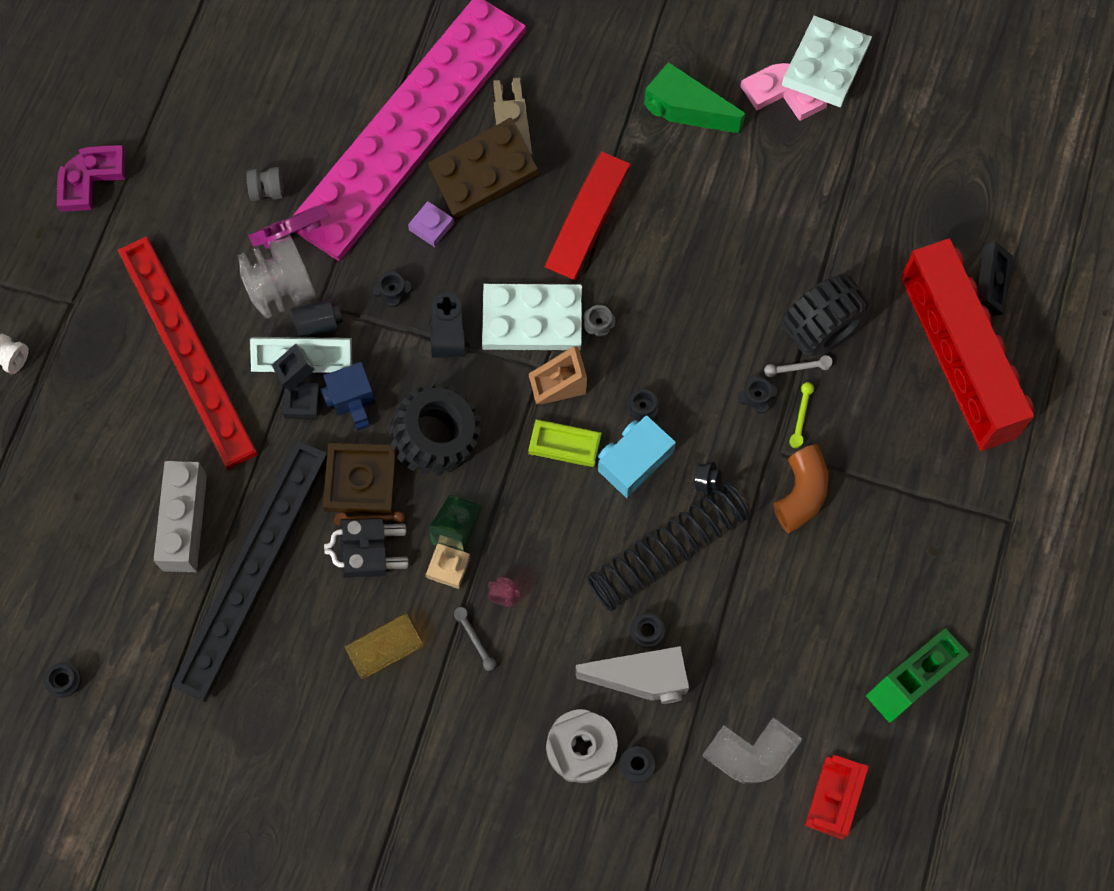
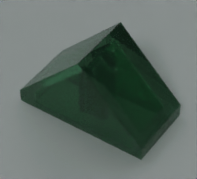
(454, 523)

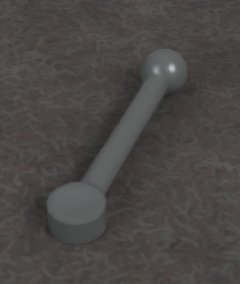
(461, 616)

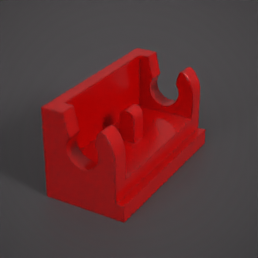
(836, 796)

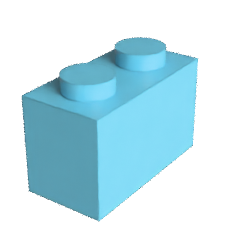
(635, 455)

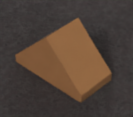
(559, 378)

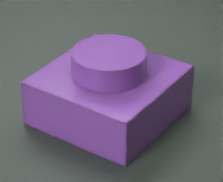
(431, 224)

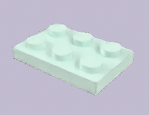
(826, 61)
(531, 316)

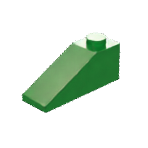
(690, 103)
(917, 675)

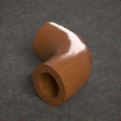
(808, 491)

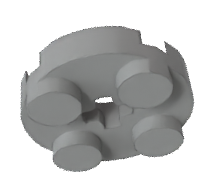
(600, 755)

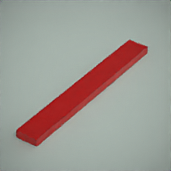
(187, 353)

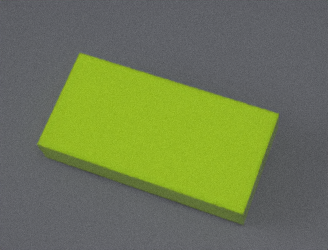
(564, 443)

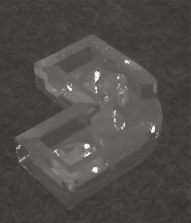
(754, 762)

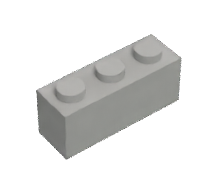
(180, 516)

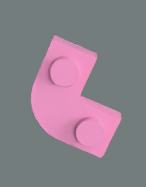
(767, 88)

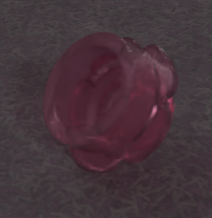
(503, 592)

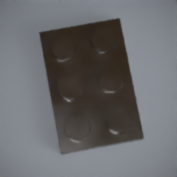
(483, 168)

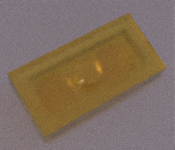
(383, 646)

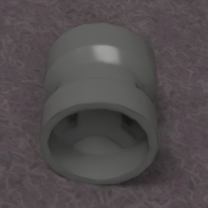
(265, 184)

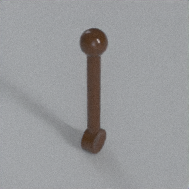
(397, 517)

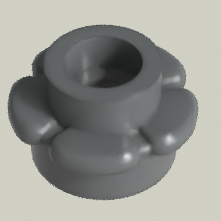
(598, 312)

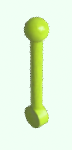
(796, 439)

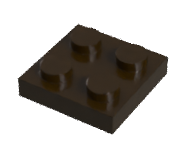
(359, 478)

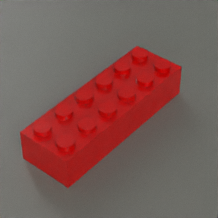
(966, 345)

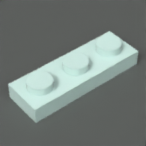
(324, 353)

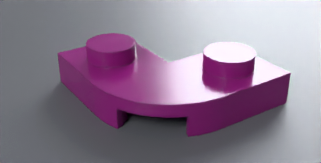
(77, 176)
(307, 220)

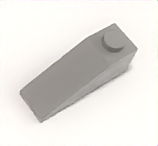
(645, 675)

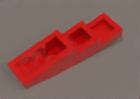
(587, 215)

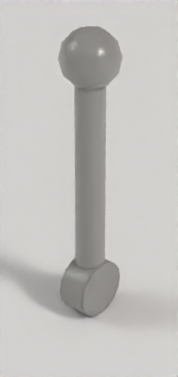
(824, 363)

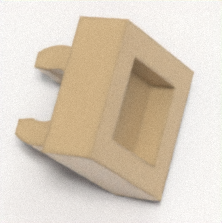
(448, 565)

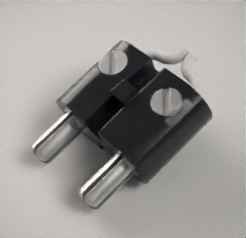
(364, 547)

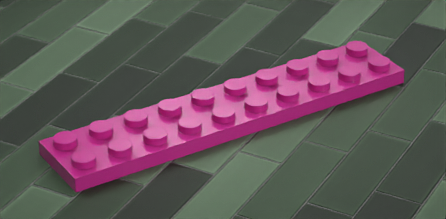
(410, 125)

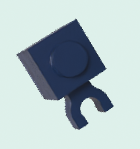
(349, 392)

